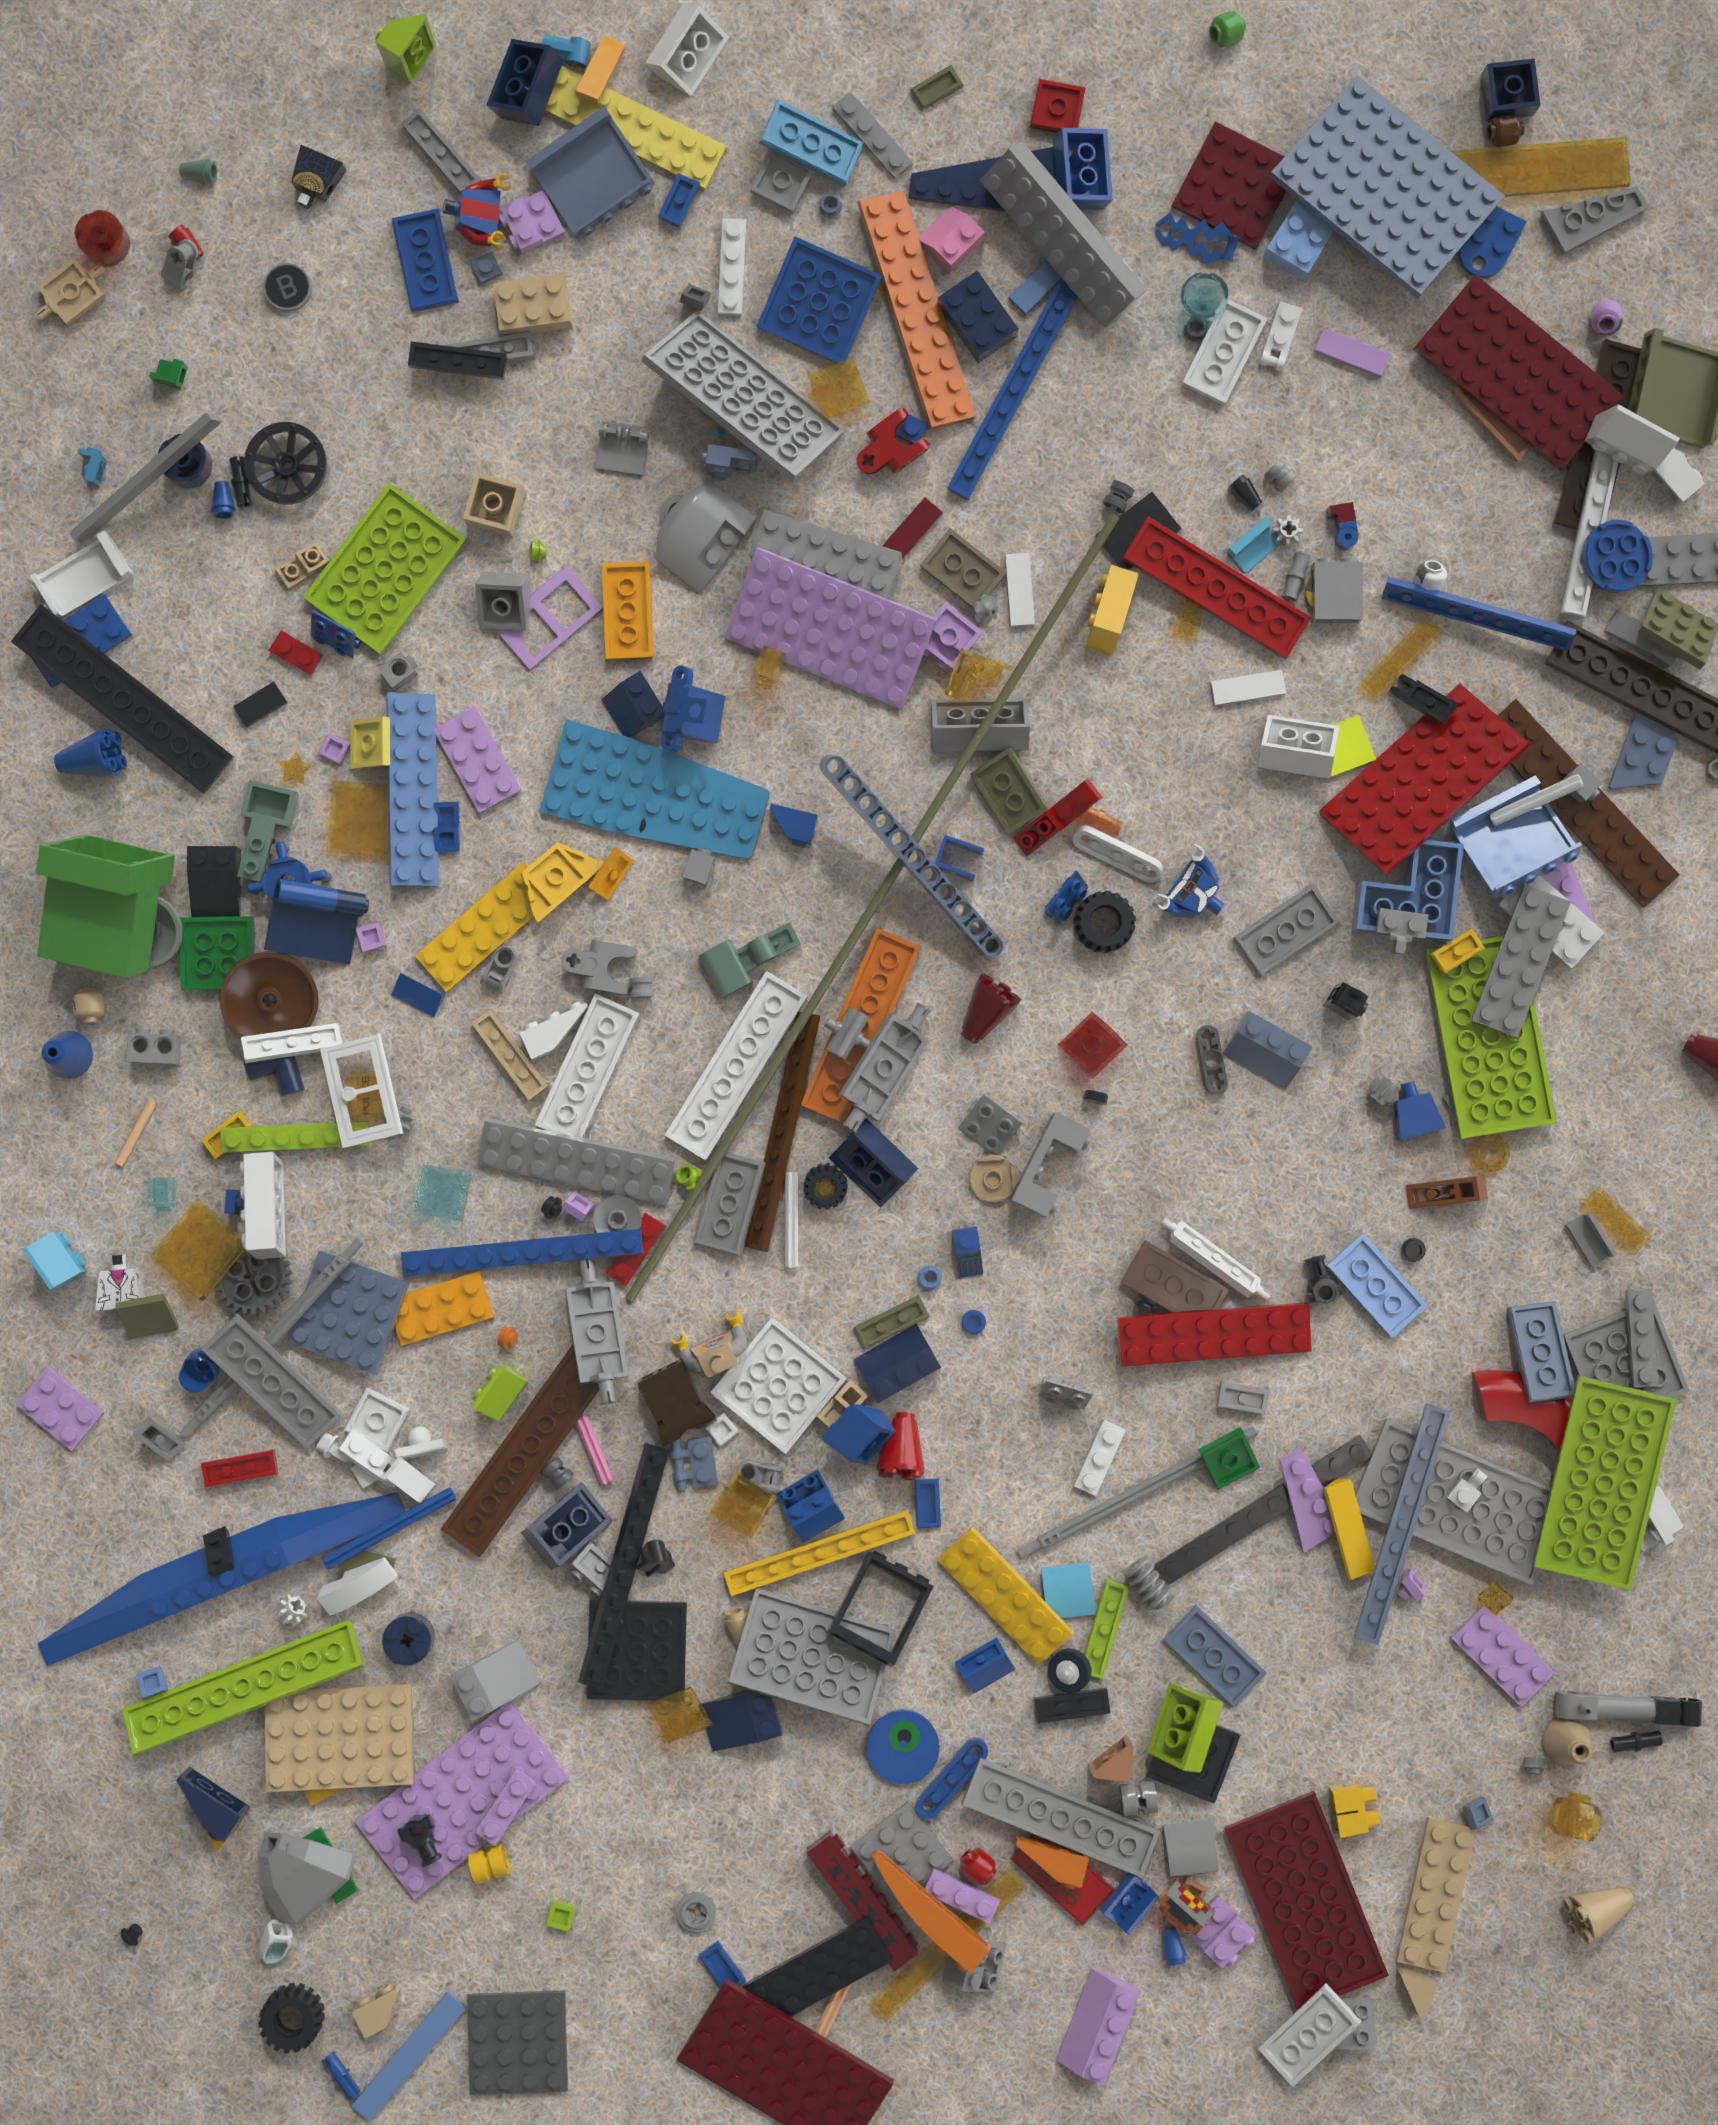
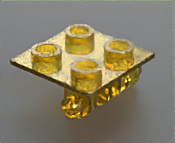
(839, 388)
(679, 1715)

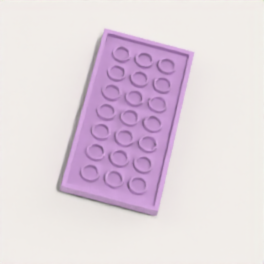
(830, 627)
(458, 1793)

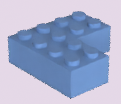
(1428, 889)

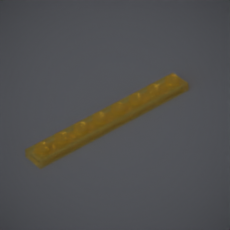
(930, 1960)

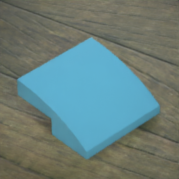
(1069, 1589)

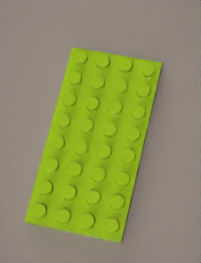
(1492, 1076)
(1604, 1482)

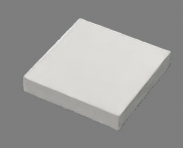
(377, 1419)

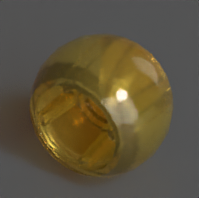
(1575, 1817)

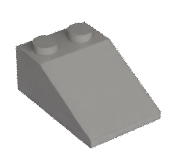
(495, 1679)

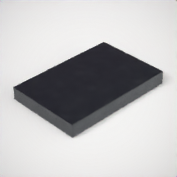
(1130, 524)

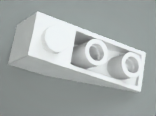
(548, 1035)

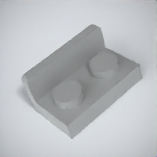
(591, 1569)

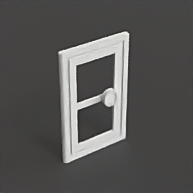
(340, 1095)

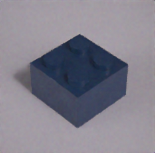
(1510, 88)

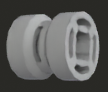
(1282, 476)

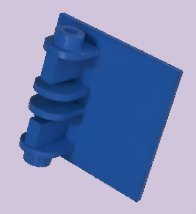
(333, 634)
(1072, 890)

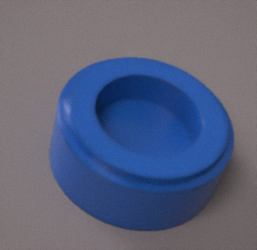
(973, 1321)

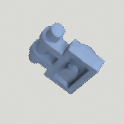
(701, 1460)

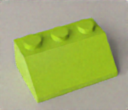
(405, 45)
(1185, 1727)

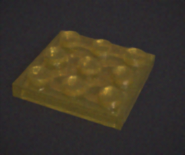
(358, 819)
(199, 1249)

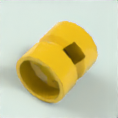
(489, 1864)

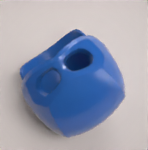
(197, 1371)

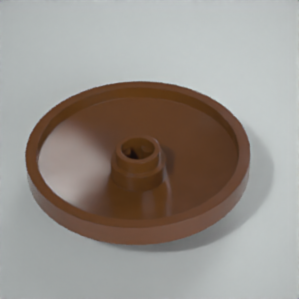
(268, 995)

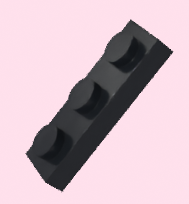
(1072, 1705)

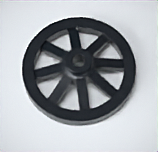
(281, 459)

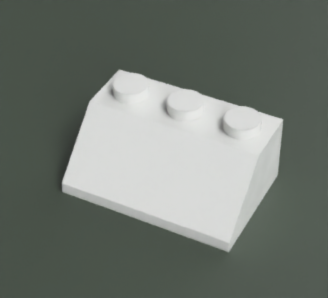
(687, 49)
(1630, 439)
(1298, 746)

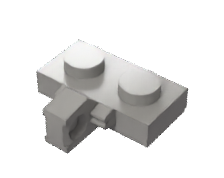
(1401, 927)

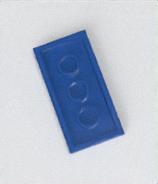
(425, 260)

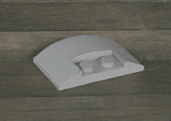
(701, 534)

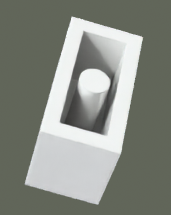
(1677, 477)

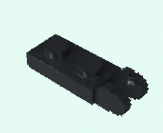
(1425, 700)

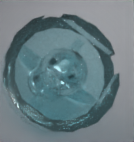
(1204, 297)

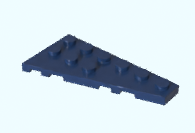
(962, 184)

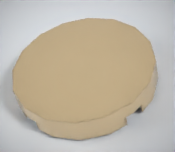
(987, 1173)

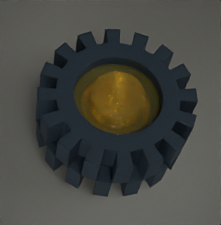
(825, 1186)

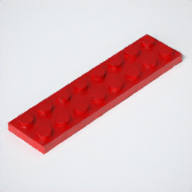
(1216, 588)
(1214, 1334)

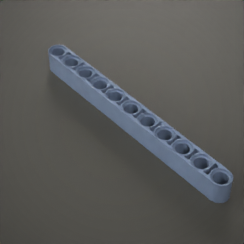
(902, 850)

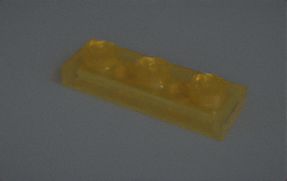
(1616, 1220)

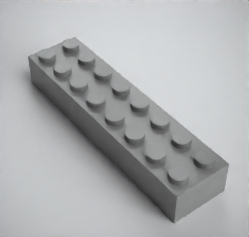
(1063, 234)

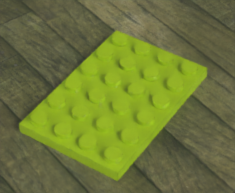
(385, 568)

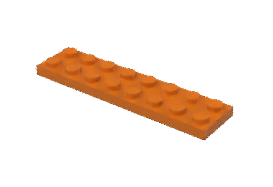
(875, 995)

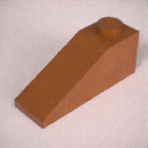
(1447, 1191)

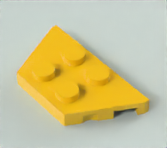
(556, 878)

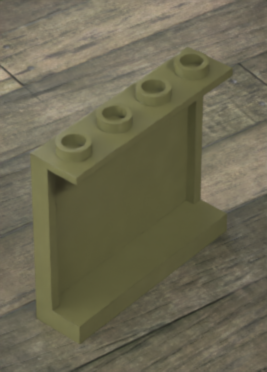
(1677, 388)

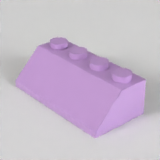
(1098, 2026)

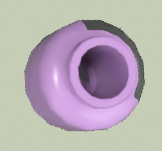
(1606, 317)

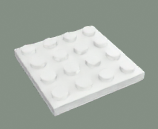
(778, 1385)

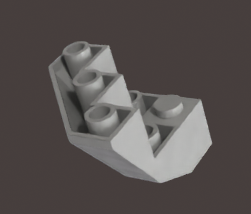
(300, 1874)

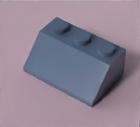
(1267, 1049)

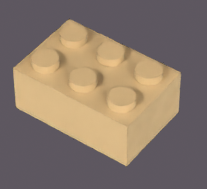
(533, 305)

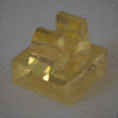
(1495, 1597)

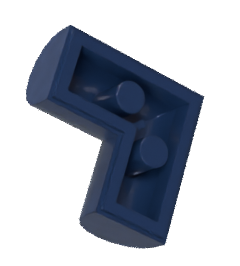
(285, 1072)

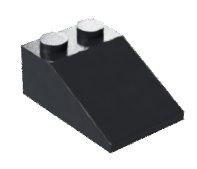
(214, 881)

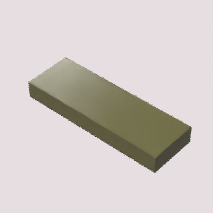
(891, 1321)

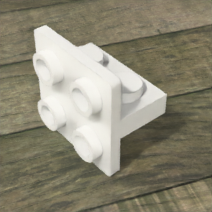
(1661, 1521)

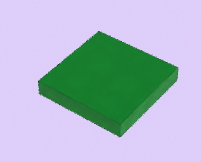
(1229, 1458)

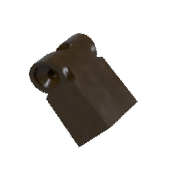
(674, 1401)

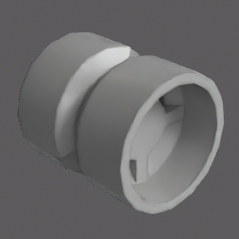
(1132, 1805)

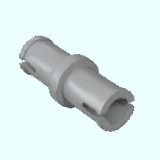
(1296, 576)

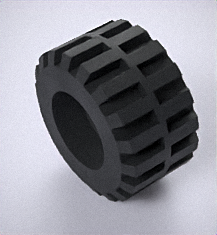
(1119, 907)
(301, 2000)

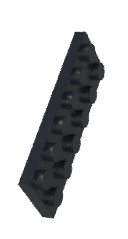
(822, 1968)

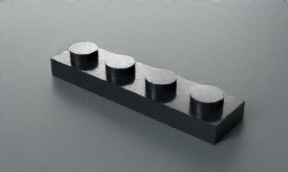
(457, 360)

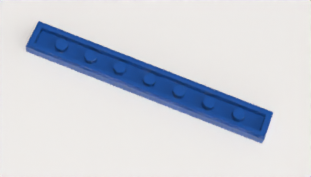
(1479, 614)

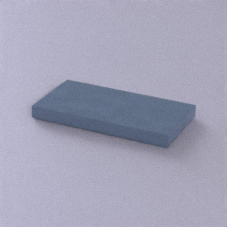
(1541, 1352)
(1214, 1656)

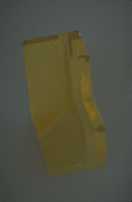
(971, 668)

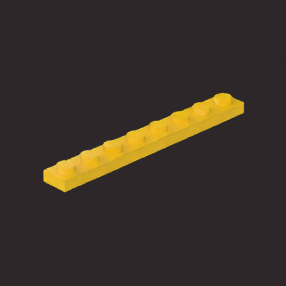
(819, 1552)

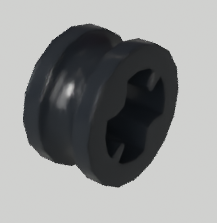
(1146, 1303)

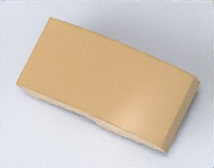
(302, 566)

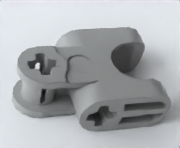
(595, 965)

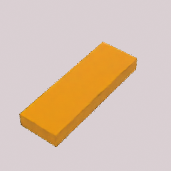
(600, 70)

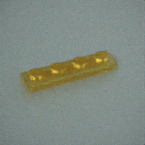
(1400, 657)

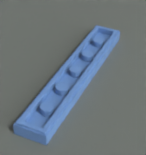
(408, 2056)

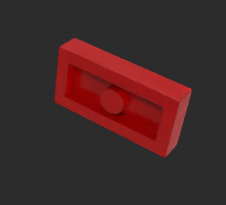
(295, 652)

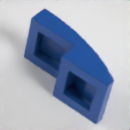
(448, 830)

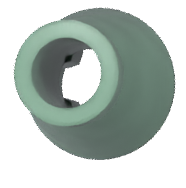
(201, 170)

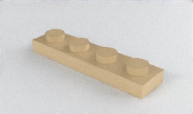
(510, 1054)

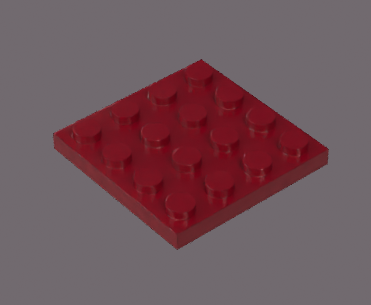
(1232, 185)

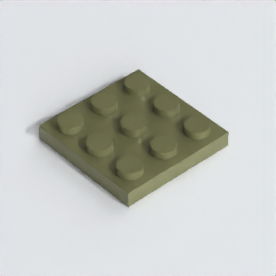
(1679, 628)

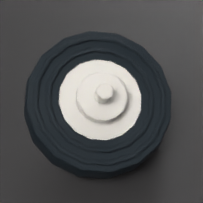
(1069, 1670)

